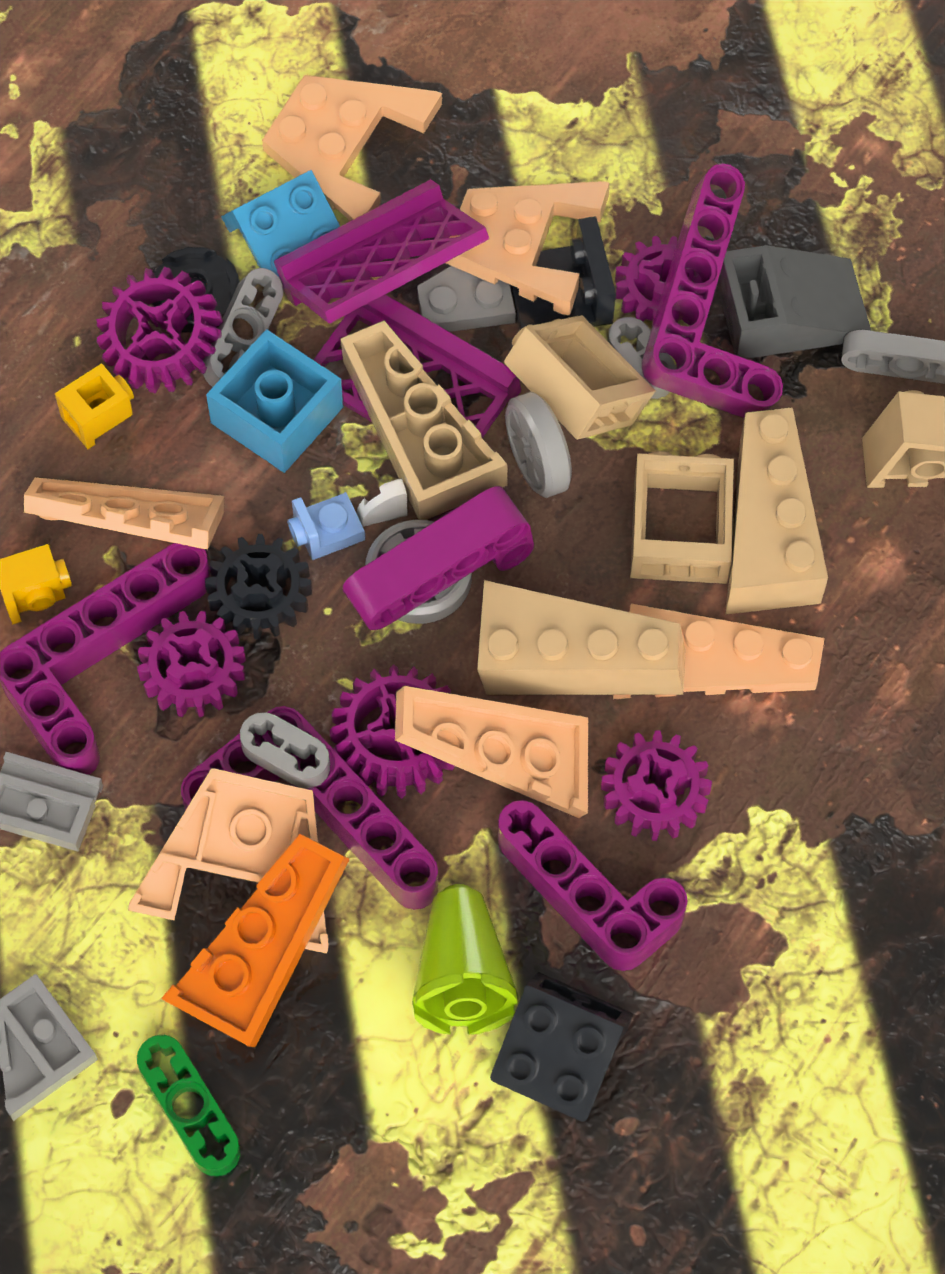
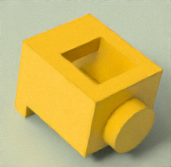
(95, 404)
(32, 581)

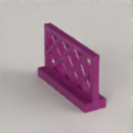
(356, 248)
(439, 348)

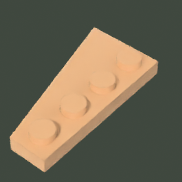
(138, 511)
(740, 655)
(505, 743)

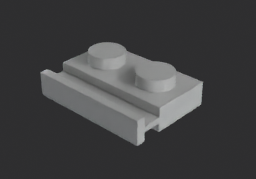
(46, 801)

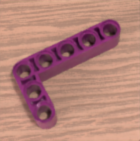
(695, 301)
(93, 644)
(353, 829)

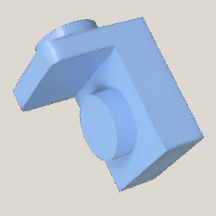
(325, 525)

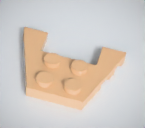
(329, 125)
(517, 229)
(232, 830)

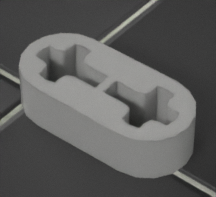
(632, 329)
(290, 741)

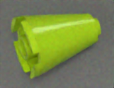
(462, 967)

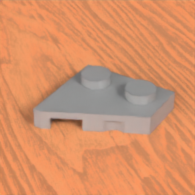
(465, 301)
(37, 1046)

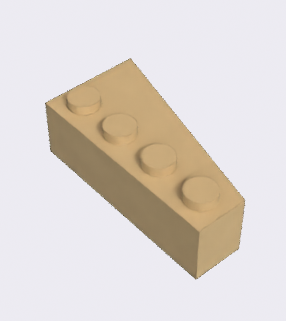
(420, 428)
(906, 441)
(774, 521)
(574, 647)

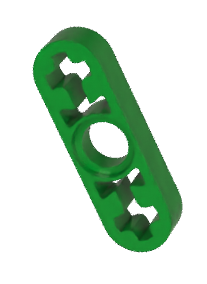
(182, 1065)

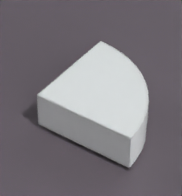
(385, 506)

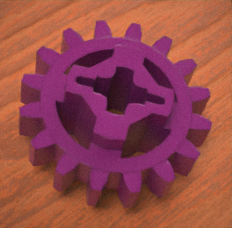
(643, 278)
(194, 683)
(643, 802)

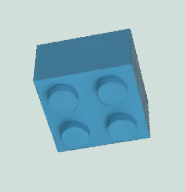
(275, 400)

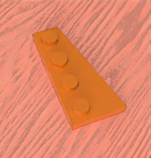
(253, 957)

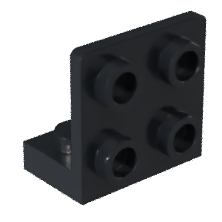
(596, 288)
(560, 1046)

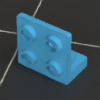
(283, 219)

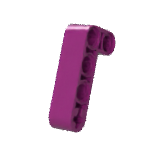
(440, 556)
(585, 880)

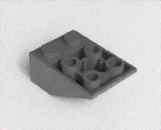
(788, 300)

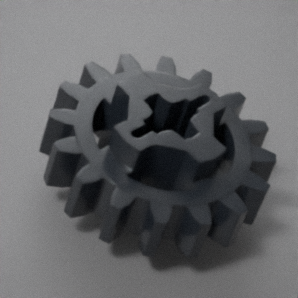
(260, 567)

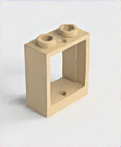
(578, 376)
(683, 559)

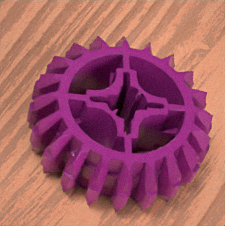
(147, 344)
(362, 748)

